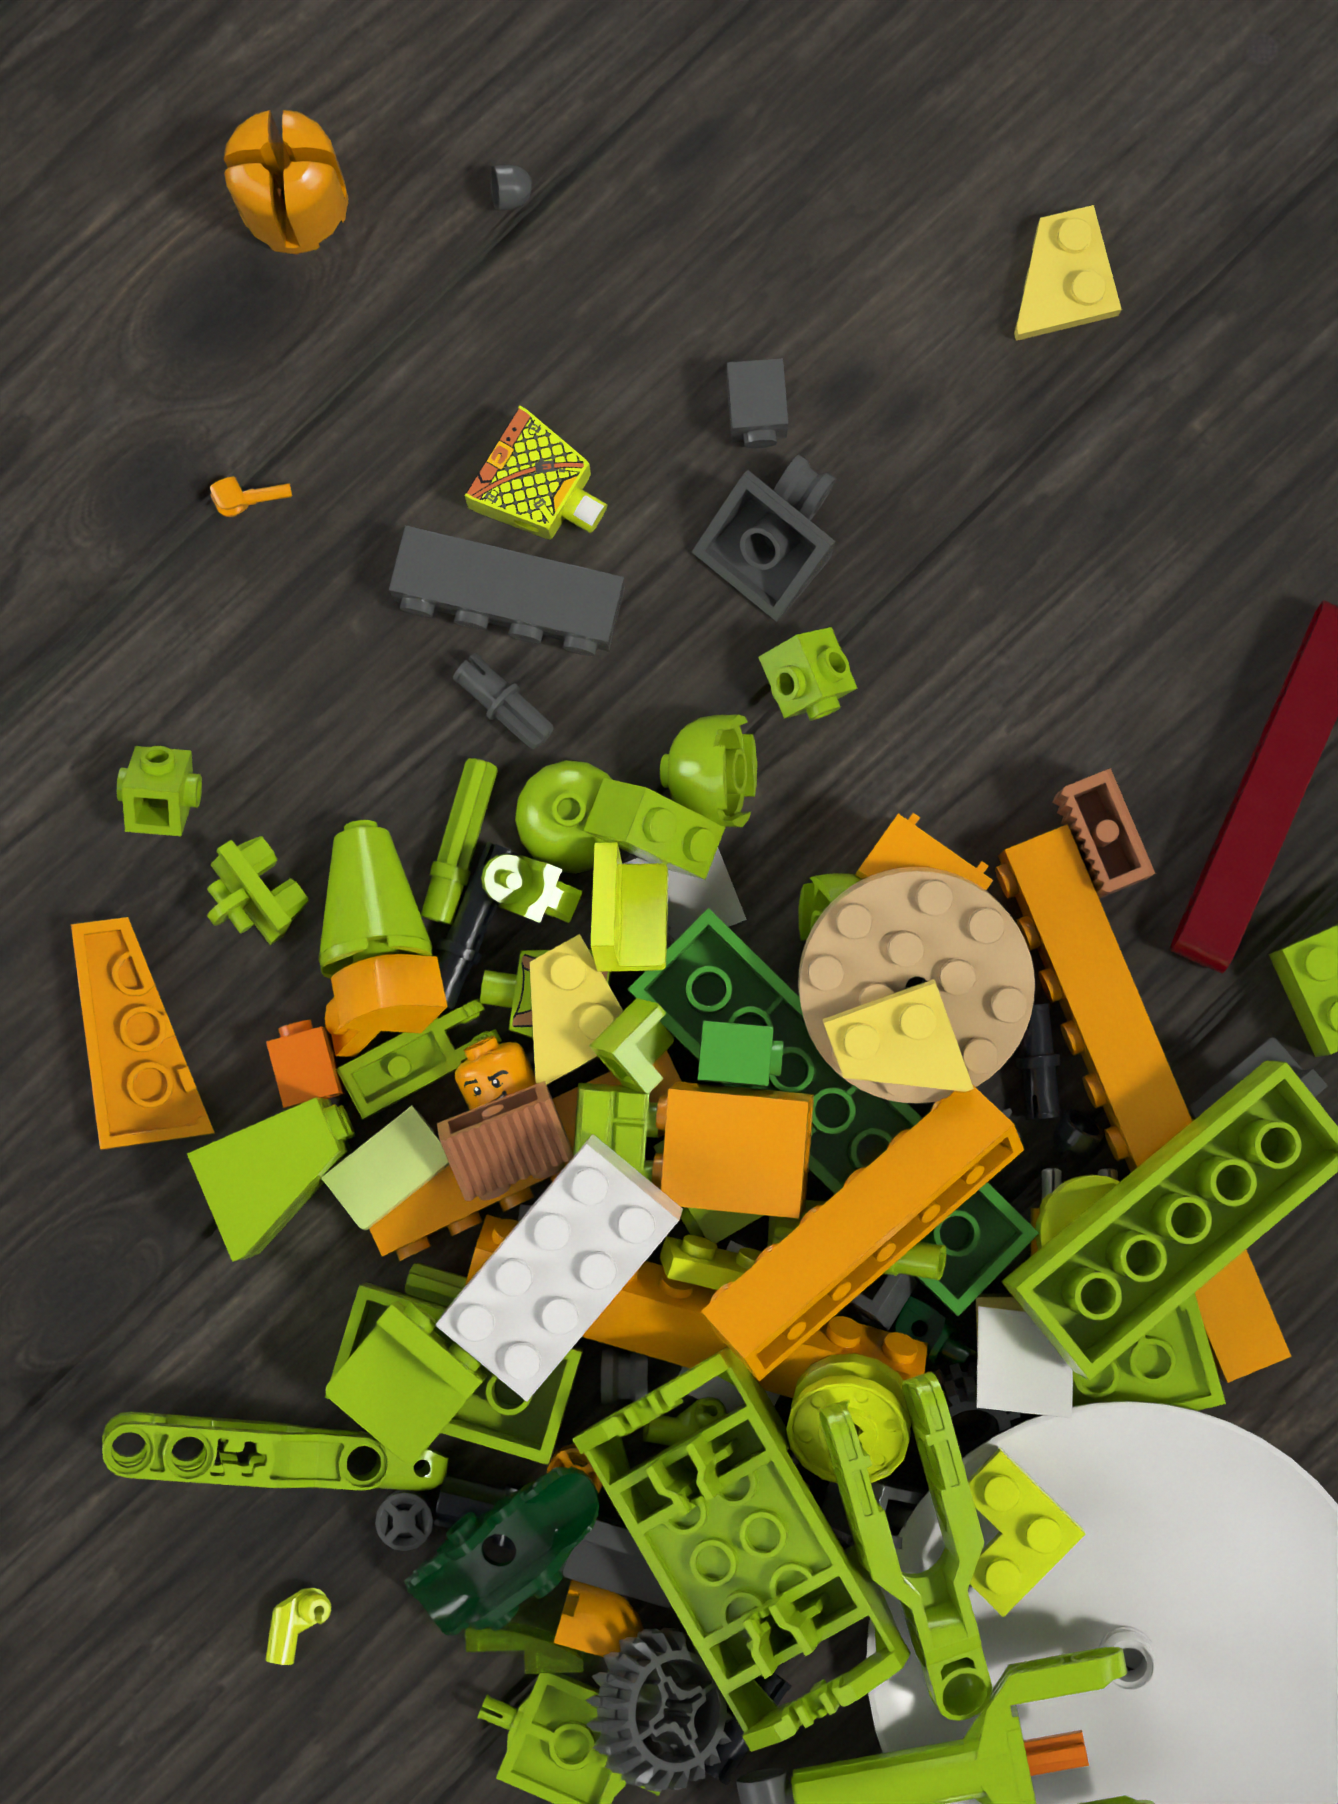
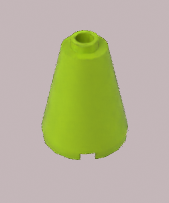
(368, 901)

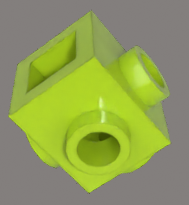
(808, 674)
(158, 790)

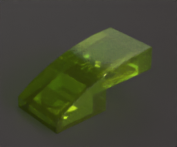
(540, 1651)

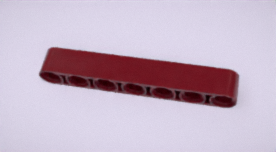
(1264, 800)

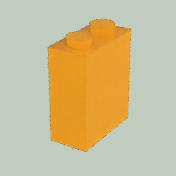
(734, 1149)

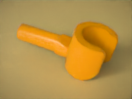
(232, 501)

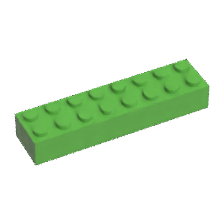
(722, 980)

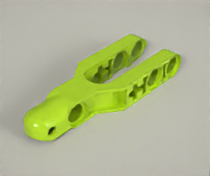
(285, 1457)
(938, 1598)

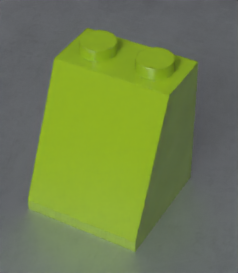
(270, 1171)

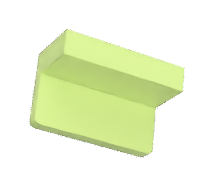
(387, 1168)

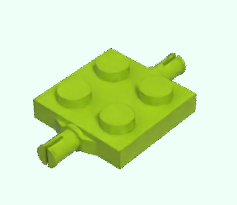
(552, 1745)

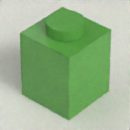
(739, 1054)

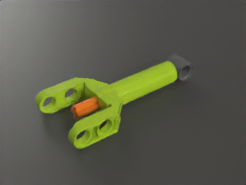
(985, 1765)

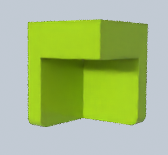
(634, 1044)

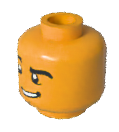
(493, 1071)

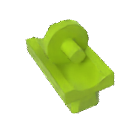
(529, 888)
(243, 891)

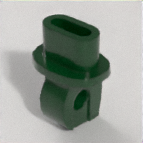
(941, 1334)

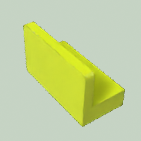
(628, 912)

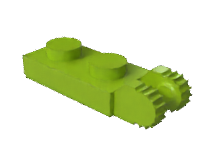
(408, 1062)

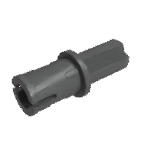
(503, 701)

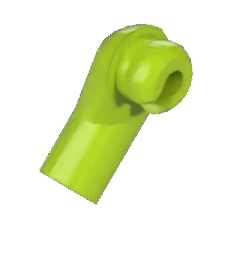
(669, 1430)

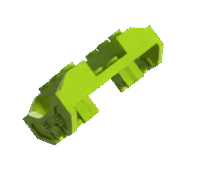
(743, 1550)

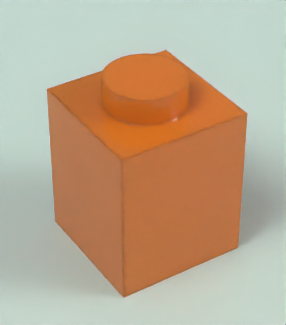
(304, 1064)

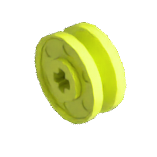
(874, 1405)

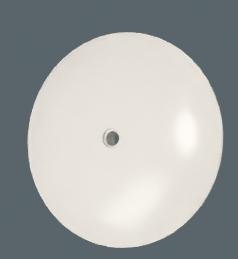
(1198, 1557)

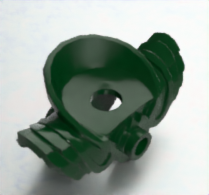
(545, 1524)

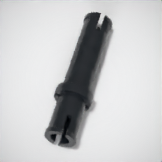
(465, 936)

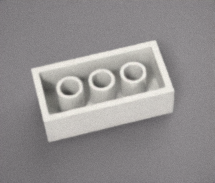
(560, 1267)

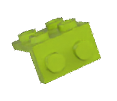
(405, 1381)

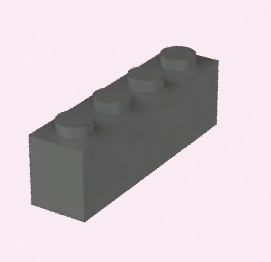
(506, 590)

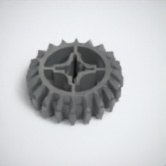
(645, 1702)

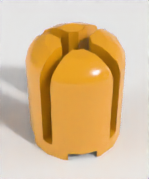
(301, 166)

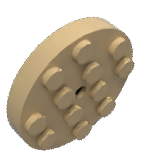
(929, 928)

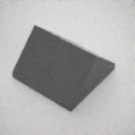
(764, 546)

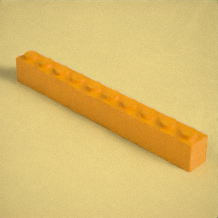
(1125, 1064)

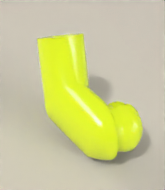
(291, 1618)

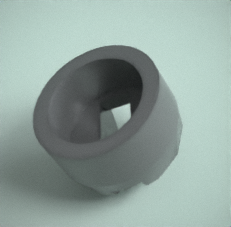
(509, 186)

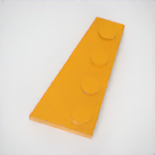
(133, 1054)

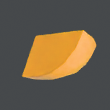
(596, 1620)

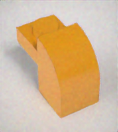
(383, 995)

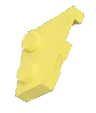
(1067, 276)
(568, 1009)
(900, 1041)

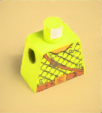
(534, 481)

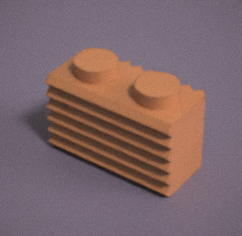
(1104, 833)
(505, 1142)

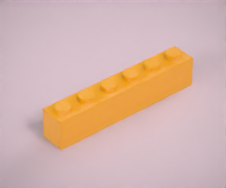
(442, 1203)
(862, 1230)

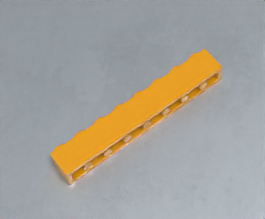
(667, 1323)

